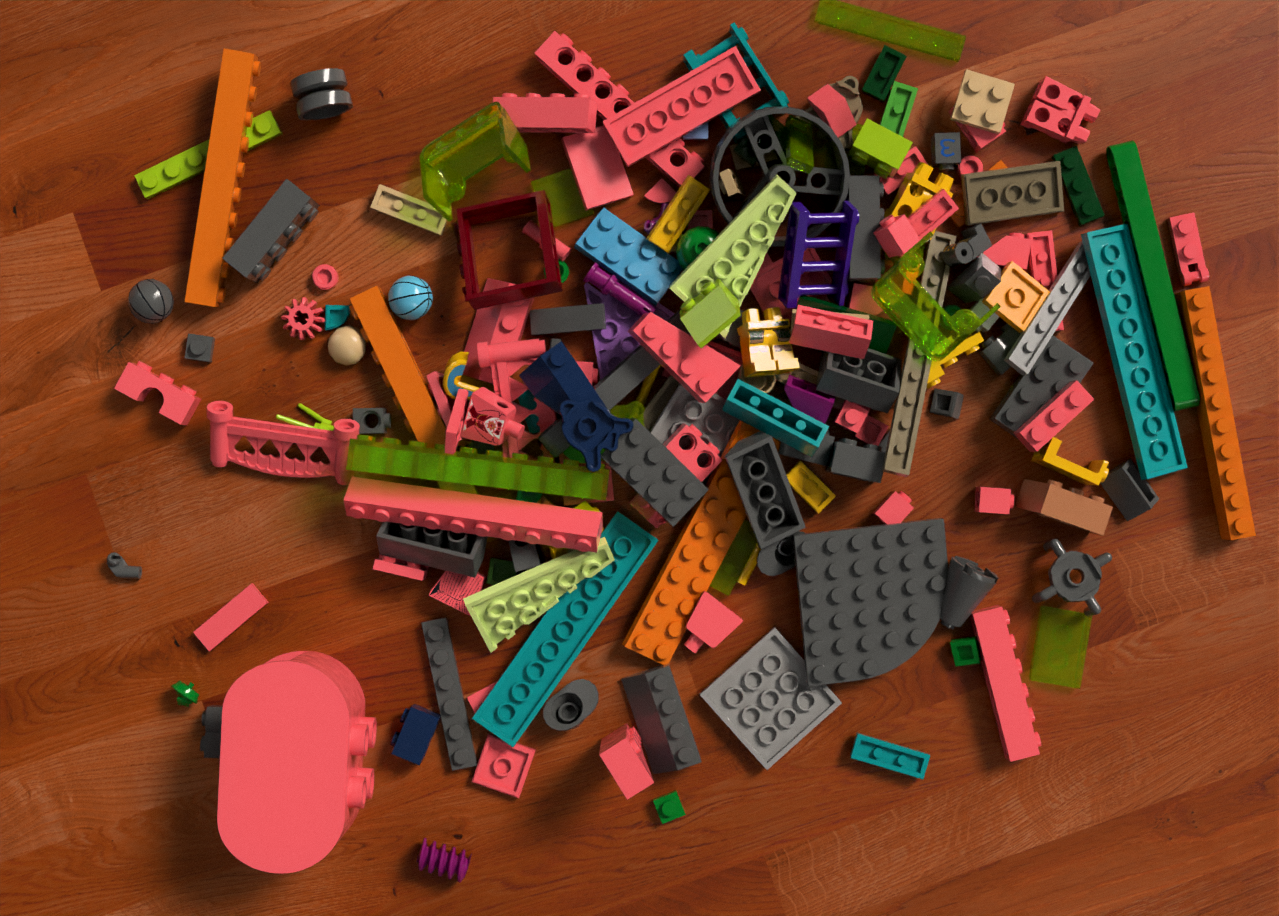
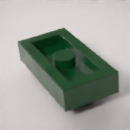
(883, 73)

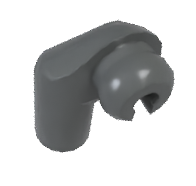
(121, 569)

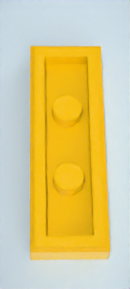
(678, 214)

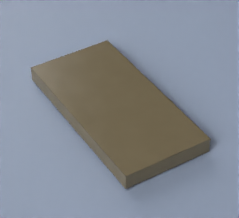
(1012, 192)

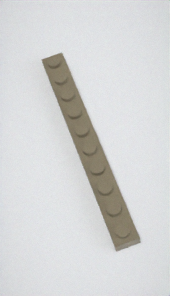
(916, 368)

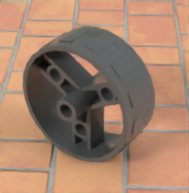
(834, 180)

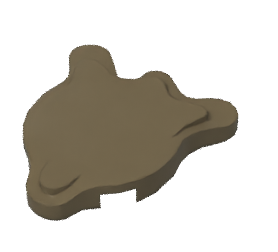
(849, 90)

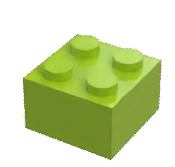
(879, 149)

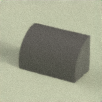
(1128, 490)

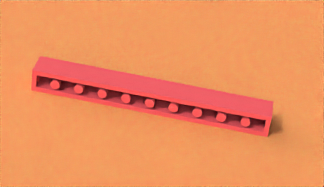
(474, 514)

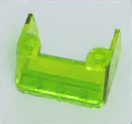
(465, 152)
(918, 311)

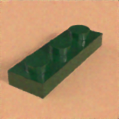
(1078, 186)

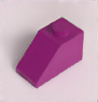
(808, 399)

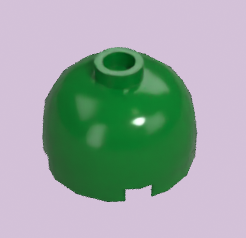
(693, 243)

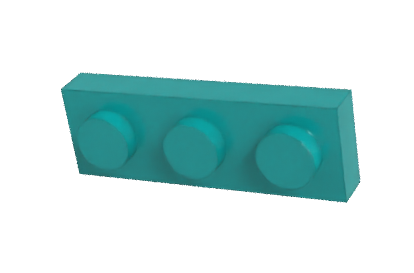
(890, 755)

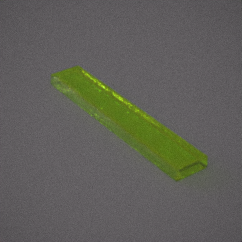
(890, 29)

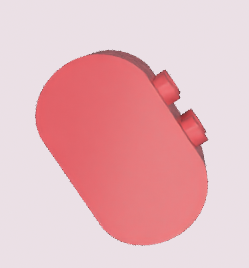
(292, 761)

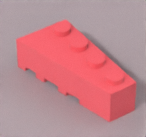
(695, 368)
(625, 760)

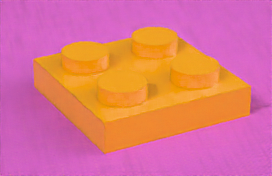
(1018, 297)

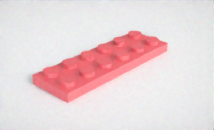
(681, 106)

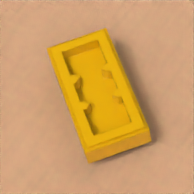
(809, 487)

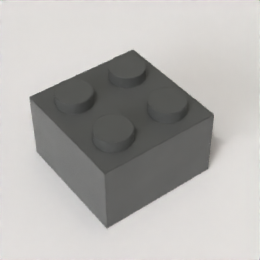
(855, 461)

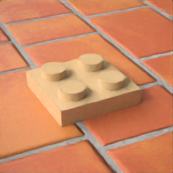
(982, 101)

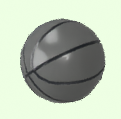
(150, 301)

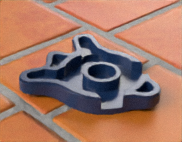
(591, 428)

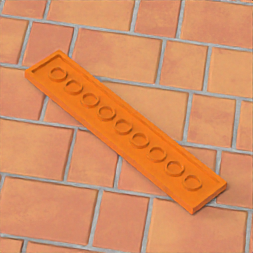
(691, 562)

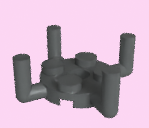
(1060, 581)

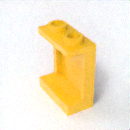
(1047, 457)

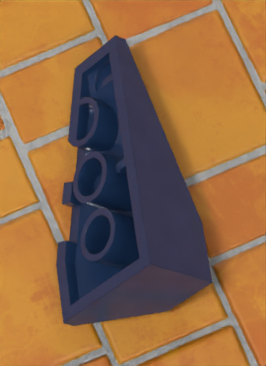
(558, 378)

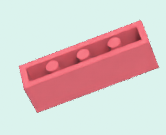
(550, 113)

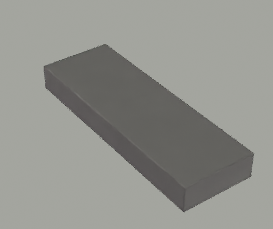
(567, 319)

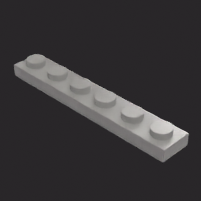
(1051, 313)

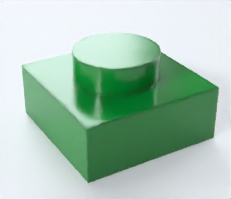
(965, 651)
(669, 807)

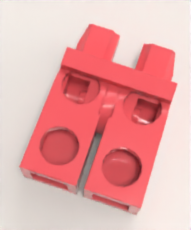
(1059, 112)

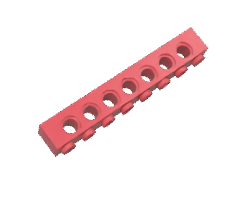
(560, 45)

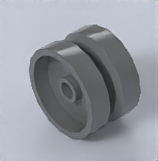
(321, 94)

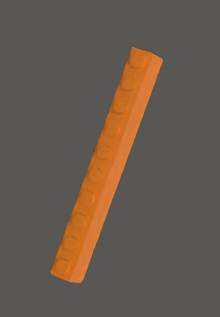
(221, 177)
(402, 373)
(1216, 414)

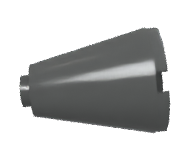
(964, 590)

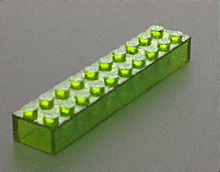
(476, 469)

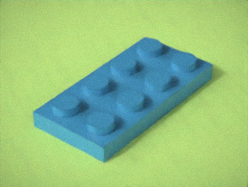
(629, 256)

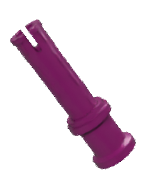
(609, 285)

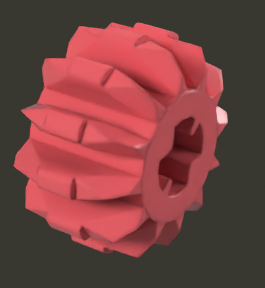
(299, 328)

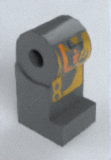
(967, 249)

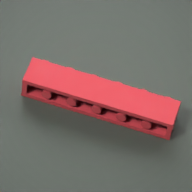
(1004, 683)

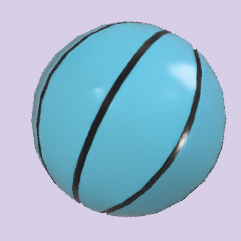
(410, 297)

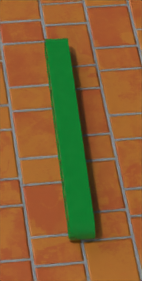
(1139, 215)

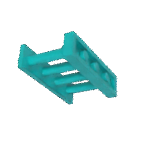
(740, 38)

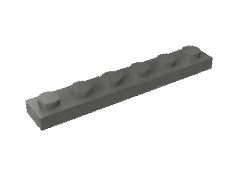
(449, 693)

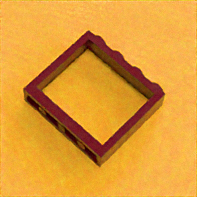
(496, 210)

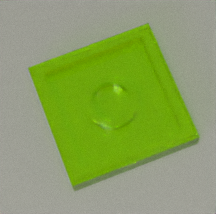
(563, 196)

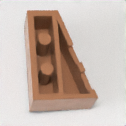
(1064, 505)

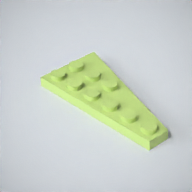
(740, 247)
(530, 594)

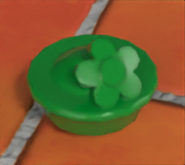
(185, 693)

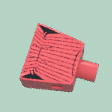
(454, 587)

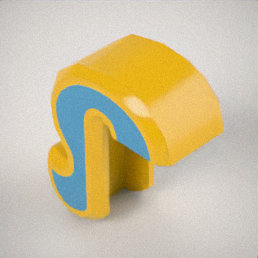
(455, 379)

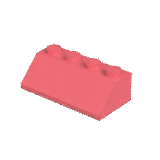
(495, 325)

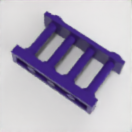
(797, 243)

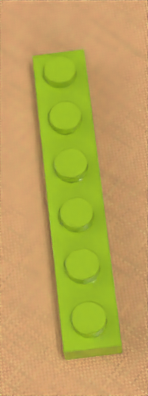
(193, 161)

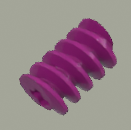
(443, 860)

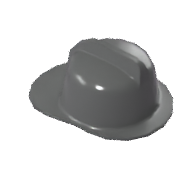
(777, 557)
(571, 705)

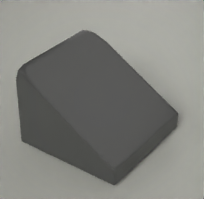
(946, 403)

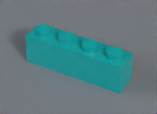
(775, 418)

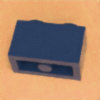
(415, 734)

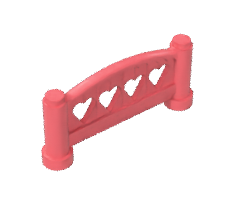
(505, 361)
(228, 430)

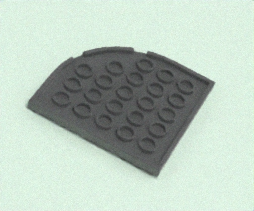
(868, 596)

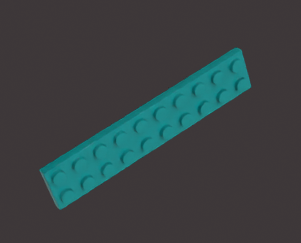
(1134, 351)
(562, 635)

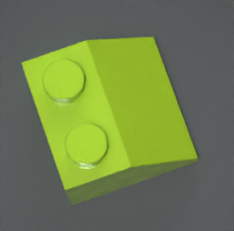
(709, 312)

